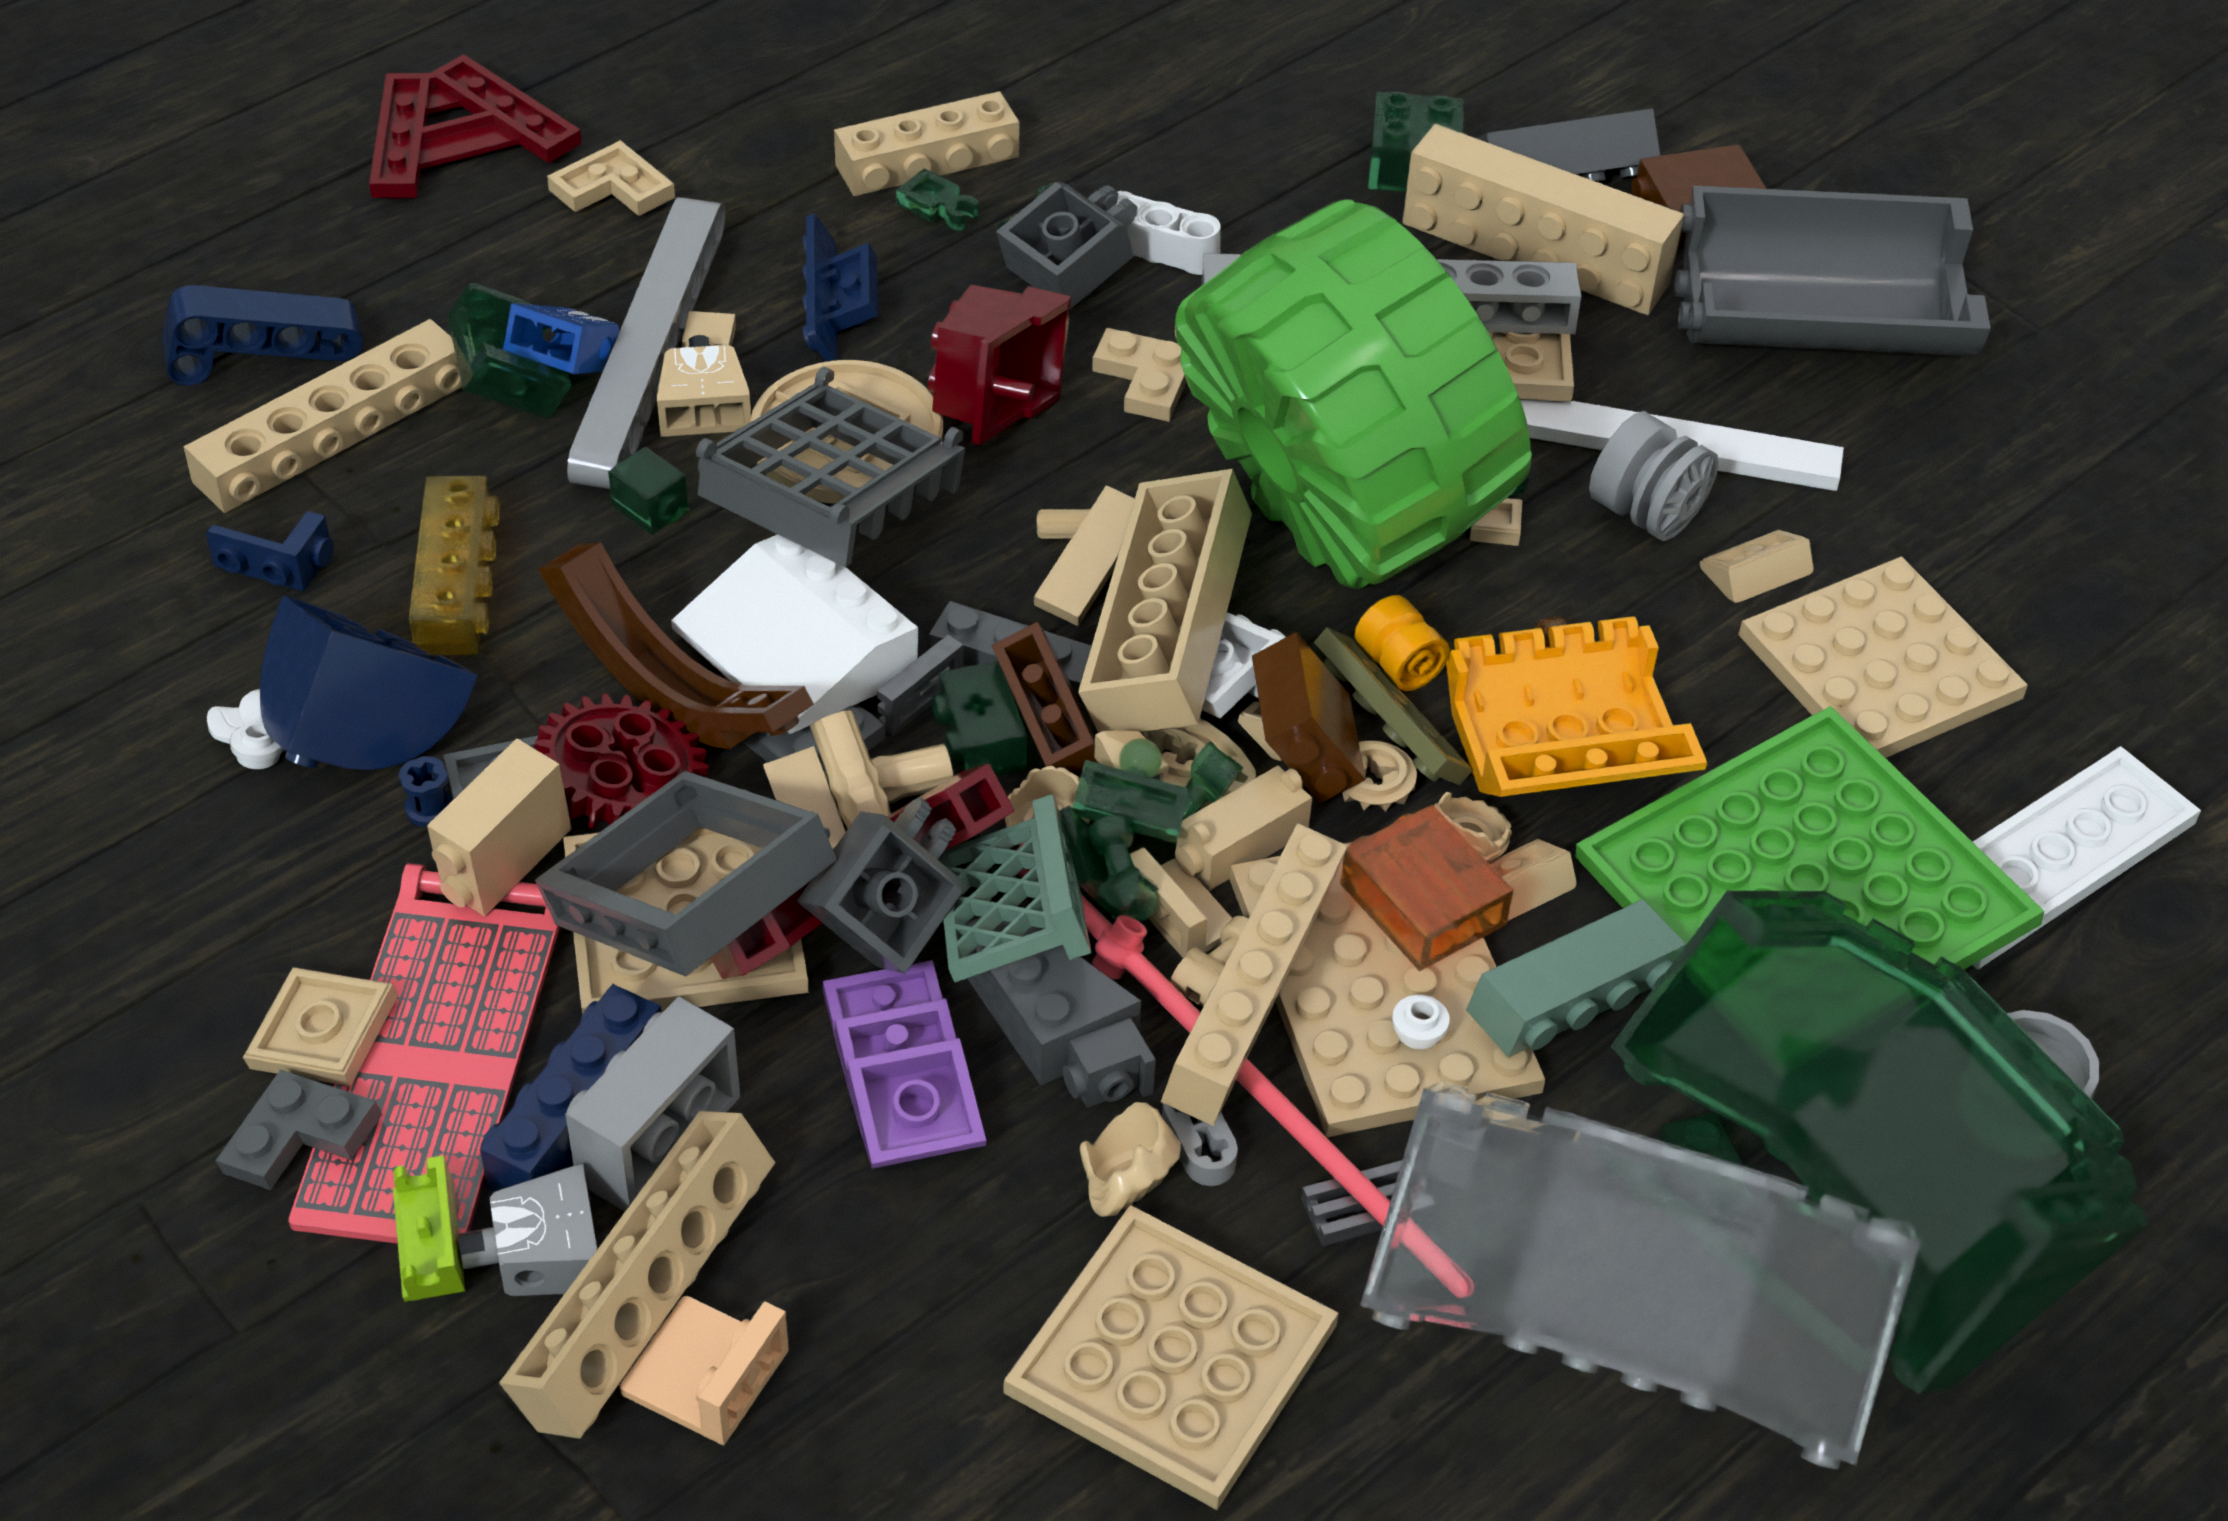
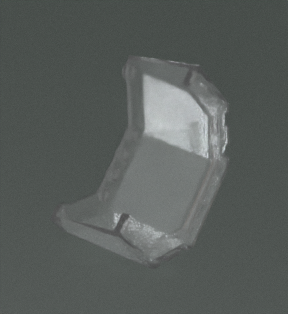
(1644, 1264)

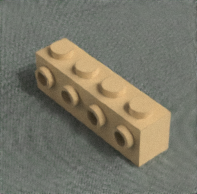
(933, 138)

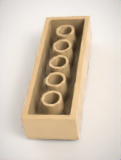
(1541, 214)
(1166, 604)

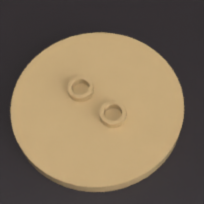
(867, 381)

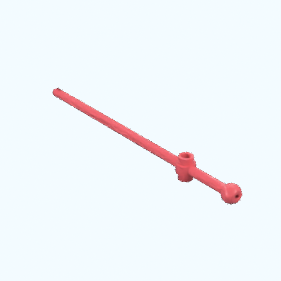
(1120, 949)

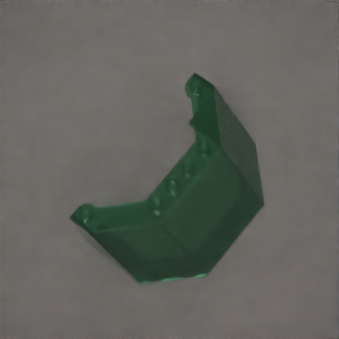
(1900, 1098)

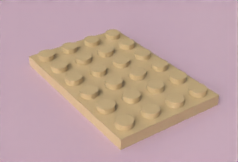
(1342, 1009)

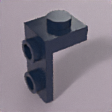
(284, 564)

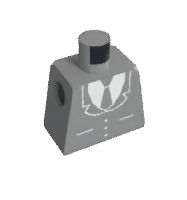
(538, 1234)

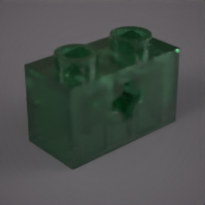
(981, 719)

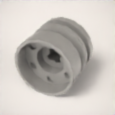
(1653, 475)

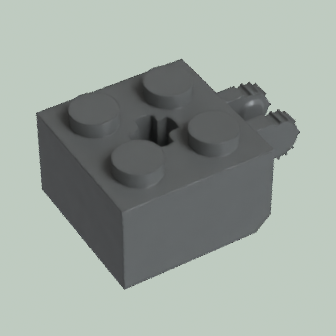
(1068, 240)
(915, 886)

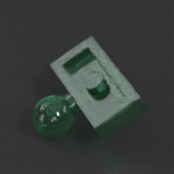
(1148, 803)

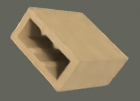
(499, 827)

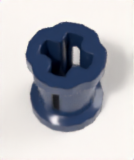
(418, 784)

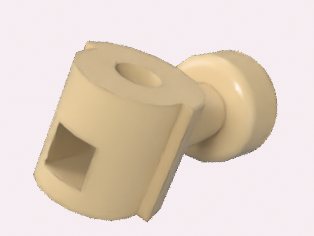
(1199, 972)

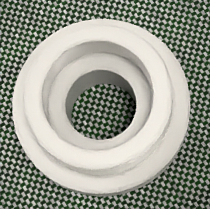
(1418, 1032)

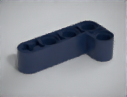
(253, 323)

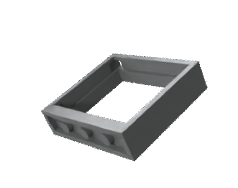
(584, 884)

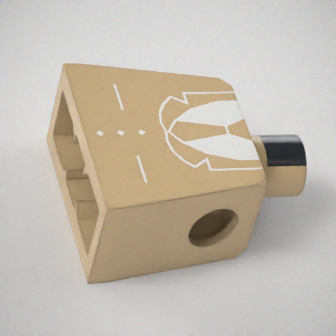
(702, 390)

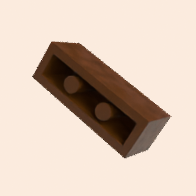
(1046, 699)

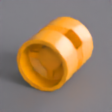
(1402, 643)

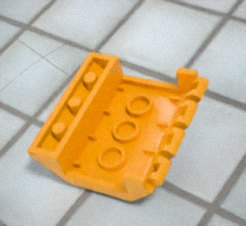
(1565, 709)

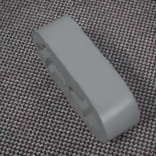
(1218, 1140)

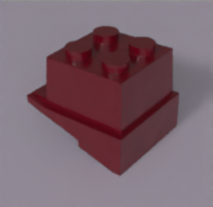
(999, 357)

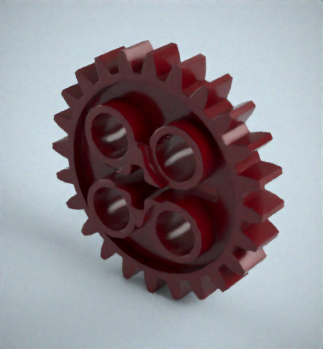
(616, 755)

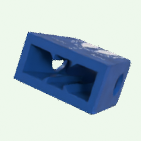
(580, 340)

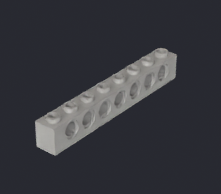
(1502, 293)

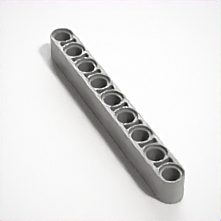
(651, 327)

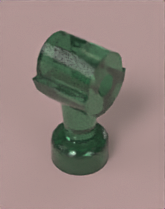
(1210, 777)
(1127, 886)

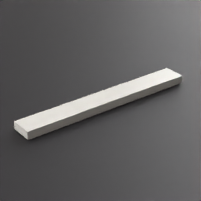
(1737, 449)

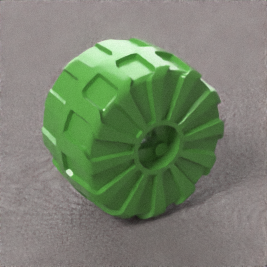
(1355, 391)

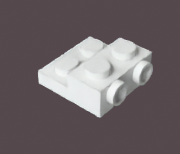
(1233, 665)

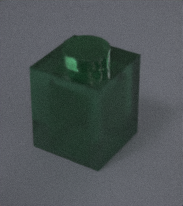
(648, 490)

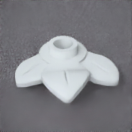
(245, 732)

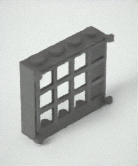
(828, 531)

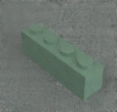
(1574, 978)

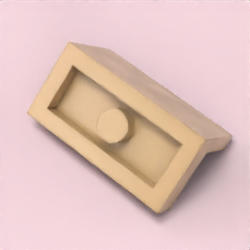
(1184, 908)

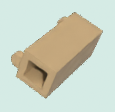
(1242, 826)

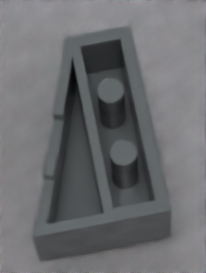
(1050, 1001)

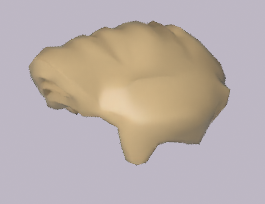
(1128, 1158)

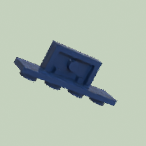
(838, 288)

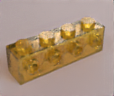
(452, 563)

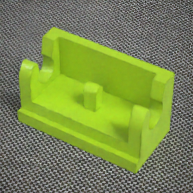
(427, 1232)

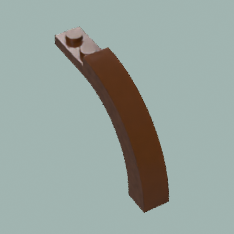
(653, 665)

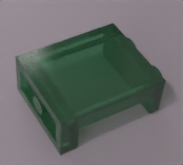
(485, 369)

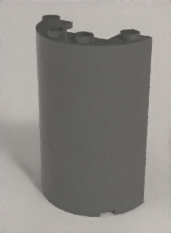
(1828, 272)

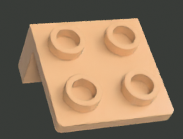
(708, 1366)

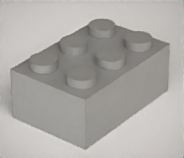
(650, 1098)

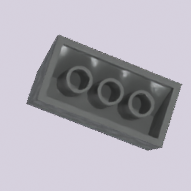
(1586, 145)

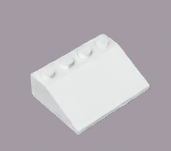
(799, 622)

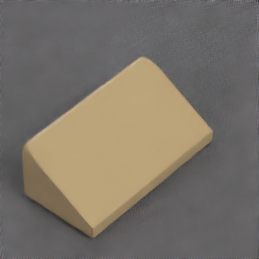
(1759, 565)
(1535, 874)

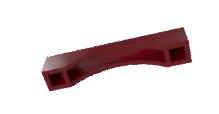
(968, 800)

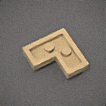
(615, 172)
(1151, 366)

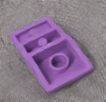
(903, 1065)

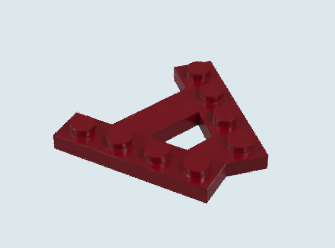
(499, 120)

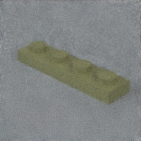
(1403, 720)

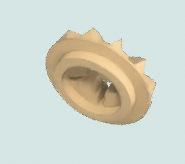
(1387, 763)

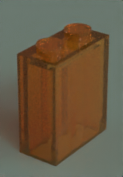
(1425, 887)

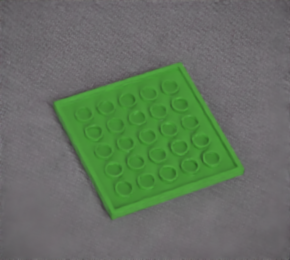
(1814, 816)

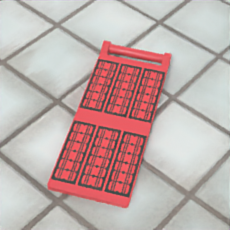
(440, 1057)

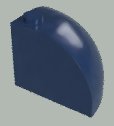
(352, 693)

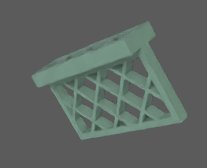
(1049, 881)

